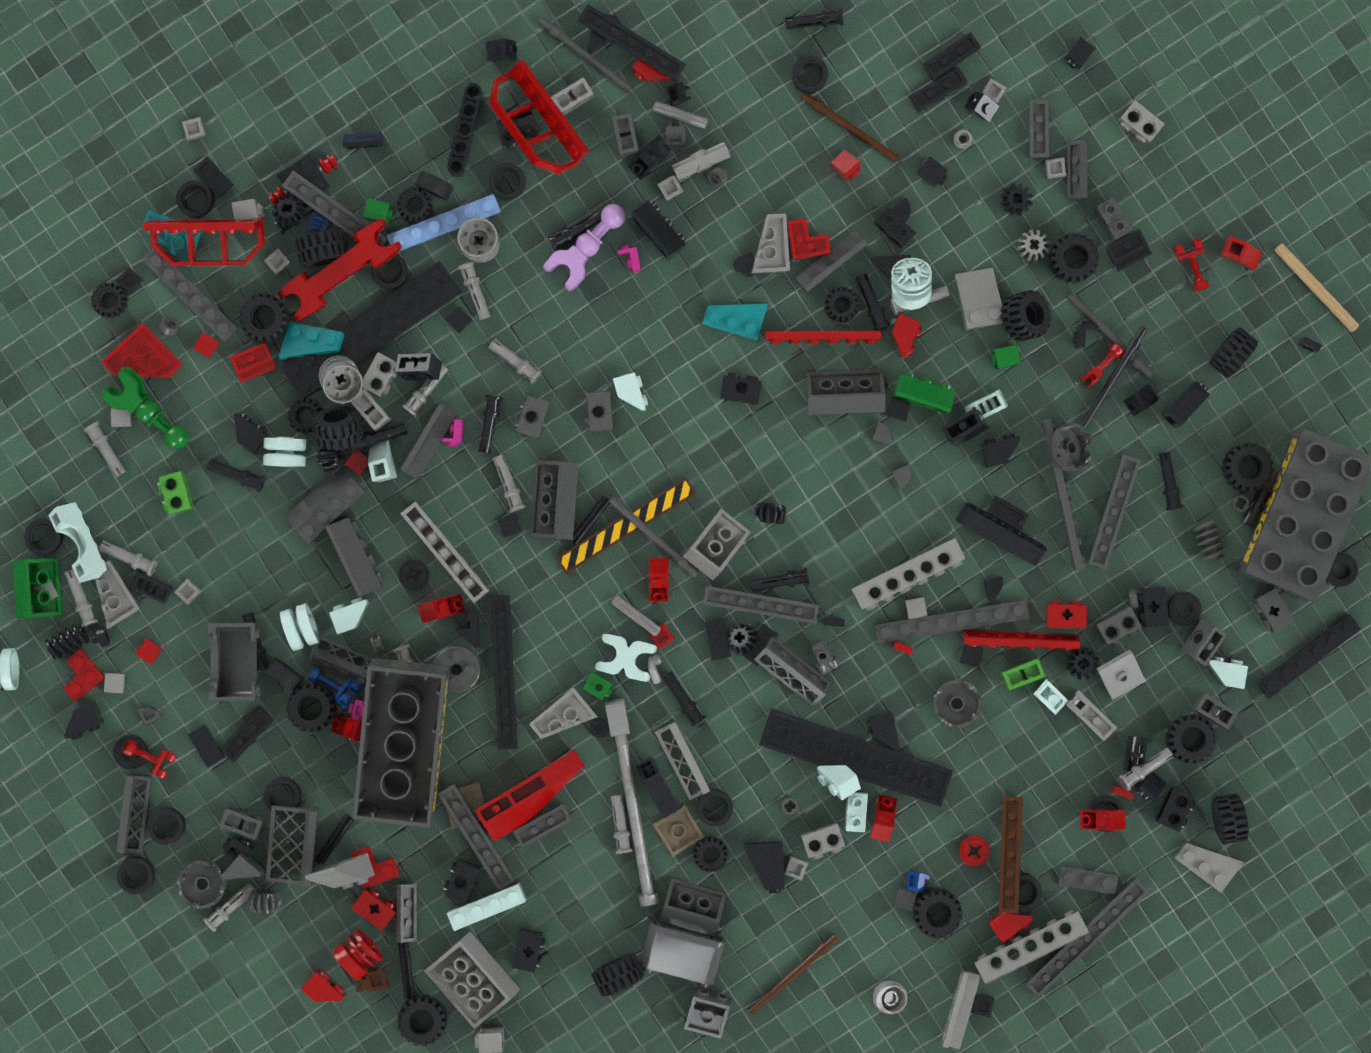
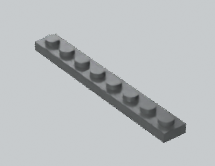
(1065, 502)
(951, 621)
(1097, 928)

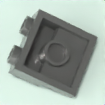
(708, 1013)

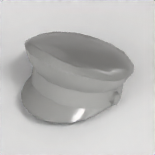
(890, 997)

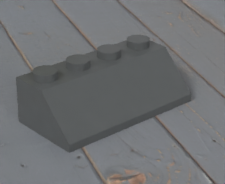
(845, 392)
(554, 500)
(325, 505)
(355, 557)

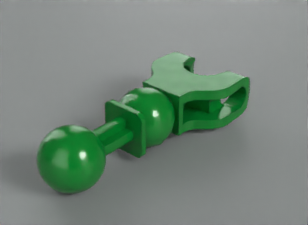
(147, 411)

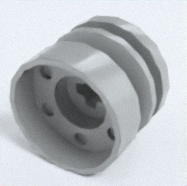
(484, 231)
(344, 388)

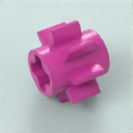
(356, 710)

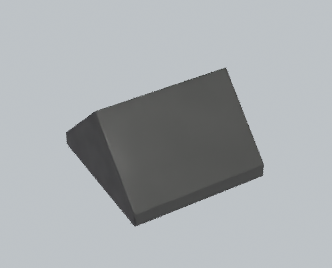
(243, 867)

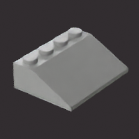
(472, 980)

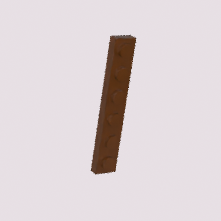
(1010, 854)

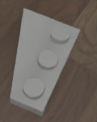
(773, 246)
(115, 596)
(563, 714)
(1208, 865)

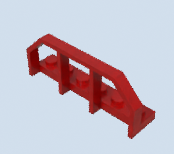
(550, 113)
(210, 226)

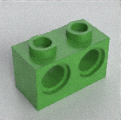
(181, 491)
(1022, 674)

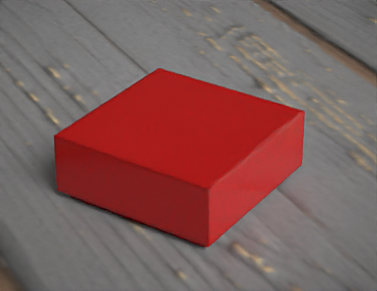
(206, 345)
(357, 462)
(663, 637)
(902, 647)
(149, 651)
(1122, 792)

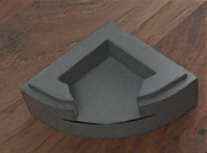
(882, 434)
(902, 476)
(149, 715)

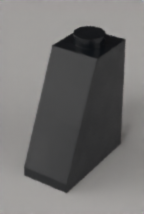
(1186, 404)
(658, 787)
(768, 863)

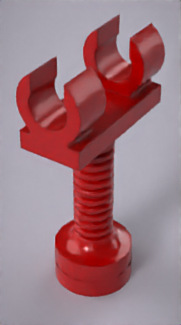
(1200, 283)
(1094, 374)
(131, 748)

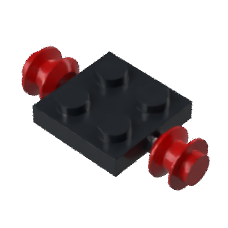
(308, 170)

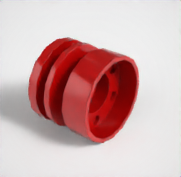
(354, 957)

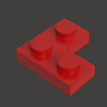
(805, 246)
(88, 675)
(383, 871)

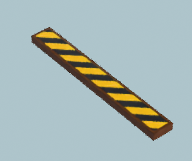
(623, 527)

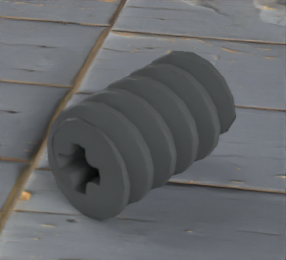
(1209, 540)

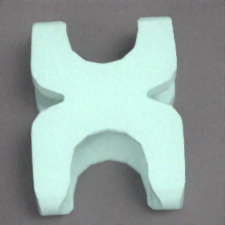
(625, 657)

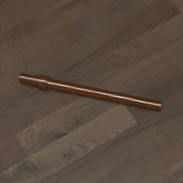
(818, 105)
(821, 949)

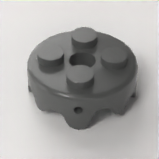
(1074, 439)
(470, 667)
(970, 703)
(188, 884)

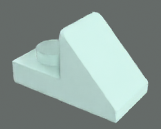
(1050, 697)

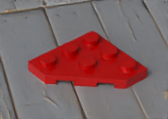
(143, 354)

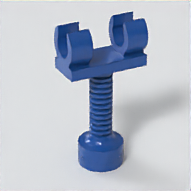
(341, 698)

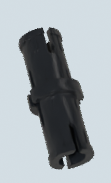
(1255, 507)

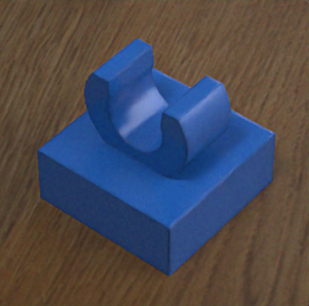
(317, 223)
(916, 881)

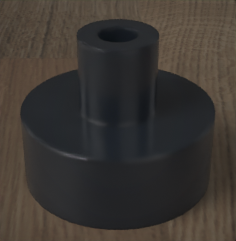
(101, 637)

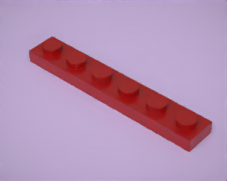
(831, 337)
(1021, 639)

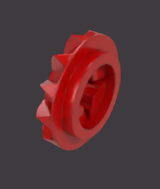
(983, 850)

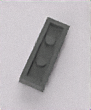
(1038, 128)
(1077, 169)
(542, 825)
(1087, 880)
(406, 913)

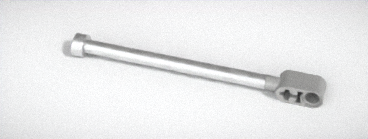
(619, 728)

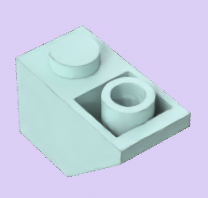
(629, 390)
(381, 462)
(350, 616)
(1229, 674)
(839, 780)

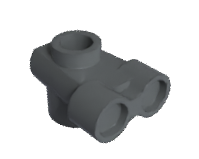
(824, 658)

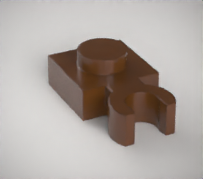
(374, 981)

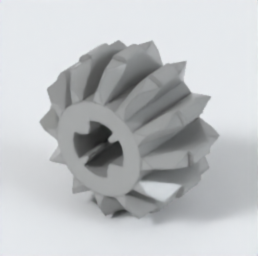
(1032, 252)

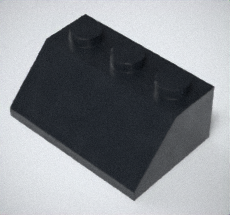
(658, 229)

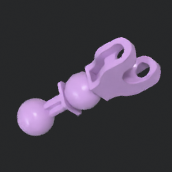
(586, 246)

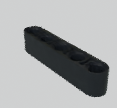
(463, 120)
(1001, 534)

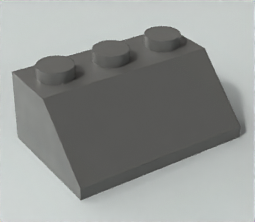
(693, 907)

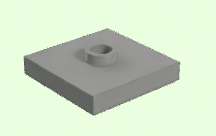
(1121, 674)

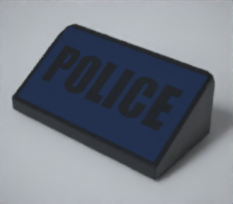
(363, 140)

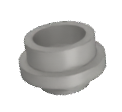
(967, 135)

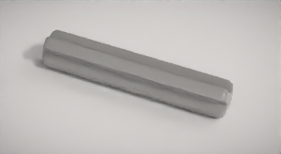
(679, 114)
(636, 615)

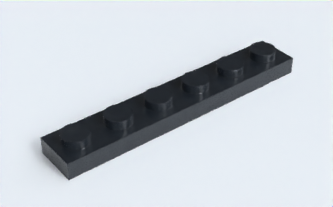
(631, 42)
(1308, 656)

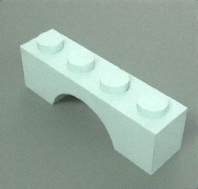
(69, 521)
(487, 906)

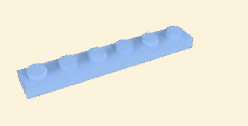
(444, 222)

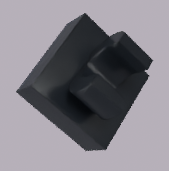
(677, 94)

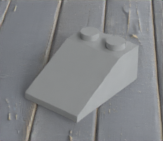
(979, 299)
(717, 544)
(344, 873)

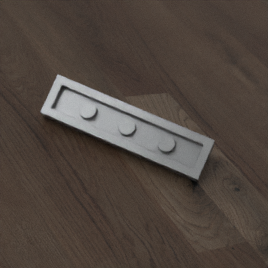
(689, 758)
(960, 1009)

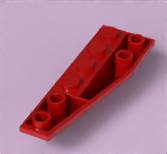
(528, 797)

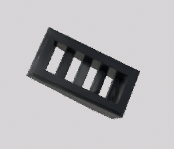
(135, 581)

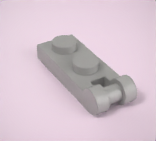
(1091, 716)

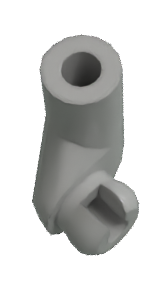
(652, 669)

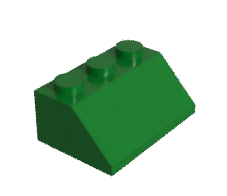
(924, 393)
(36, 573)

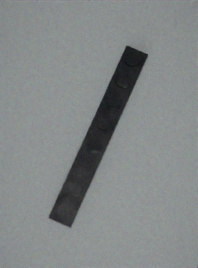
(504, 672)

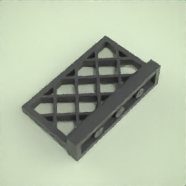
(309, 844)

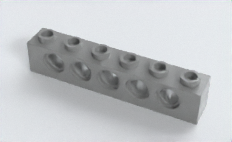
(950, 548)
(445, 552)
(1078, 930)

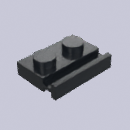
(1128, 250)

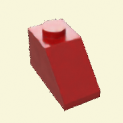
(645, 72)

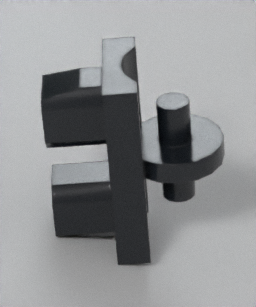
(1135, 752)

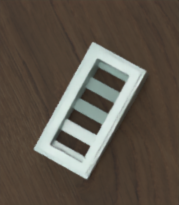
(1000, 397)

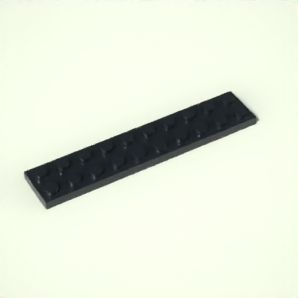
(379, 325)
(867, 760)

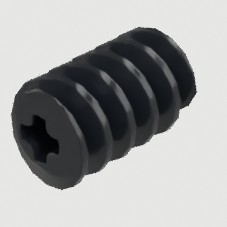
(68, 641)

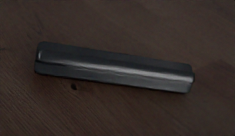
(590, 520)
(334, 839)
(406, 970)

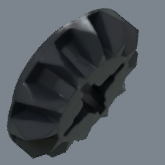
(405, 571)

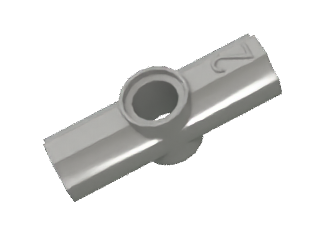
(701, 161)

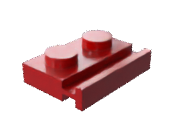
(253, 362)

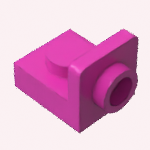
(633, 260)
(457, 431)

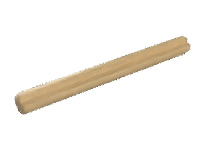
(1316, 287)

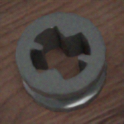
(1244, 507)
(377, 643)
(793, 810)

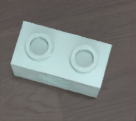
(856, 812)

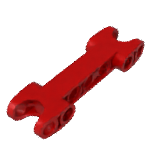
(366, 251)

